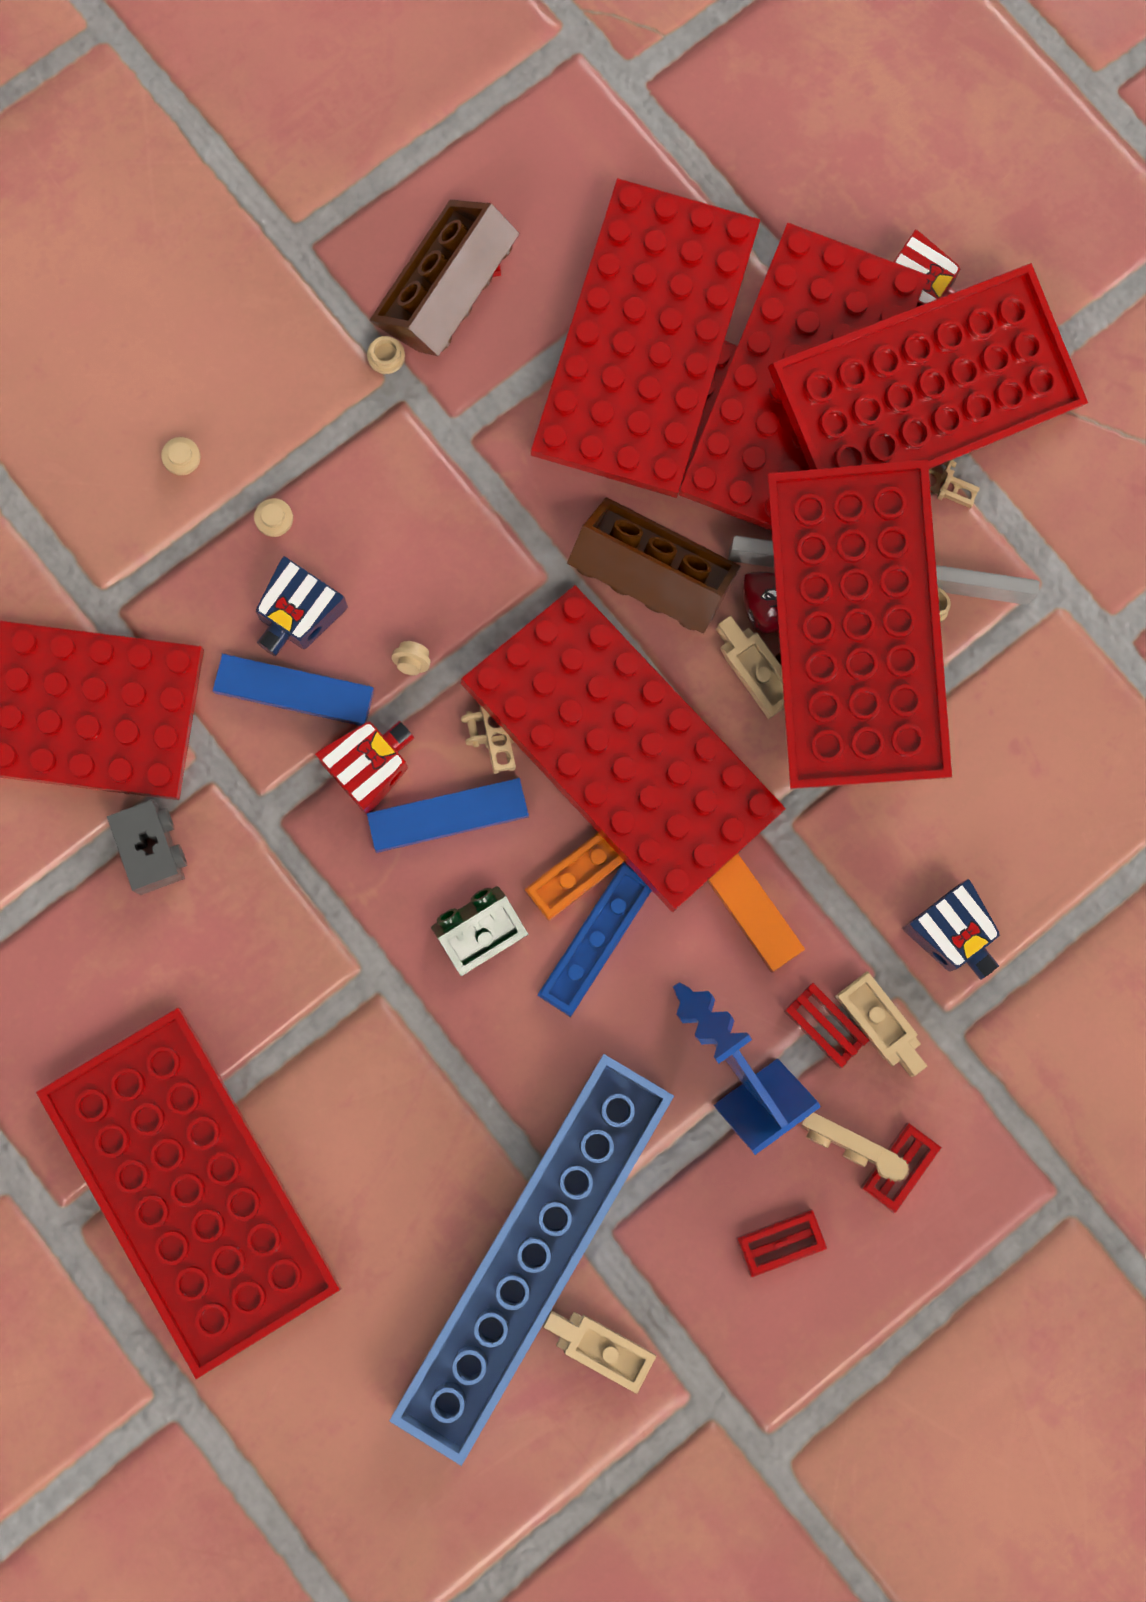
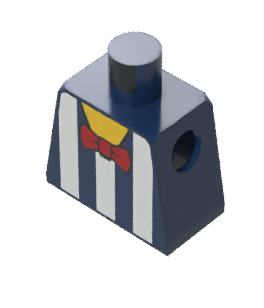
(296, 608)
(957, 931)

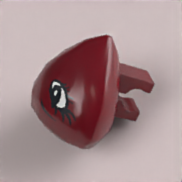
(761, 601)

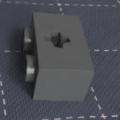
(131, 831)

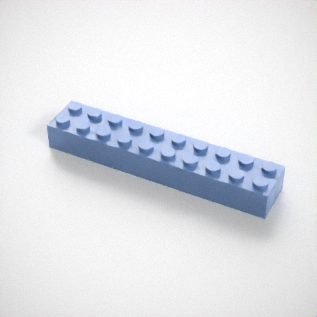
(531, 1260)

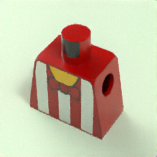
(927, 258)
(367, 762)

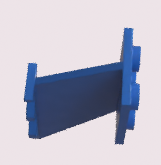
(766, 1101)

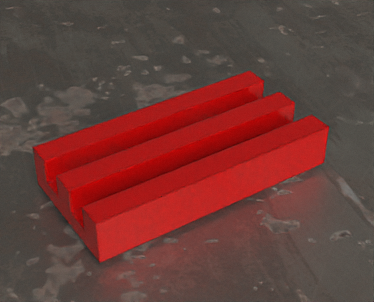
(850, 1049)
(920, 1139)
(813, 1230)

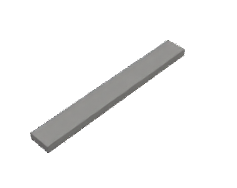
(949, 579)

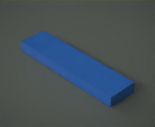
(293, 690)
(447, 815)
(595, 941)

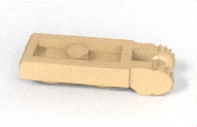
(856, 1147)

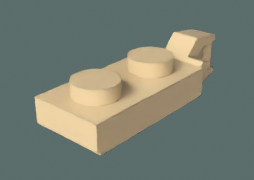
(753, 665)
(882, 1023)
(601, 1349)

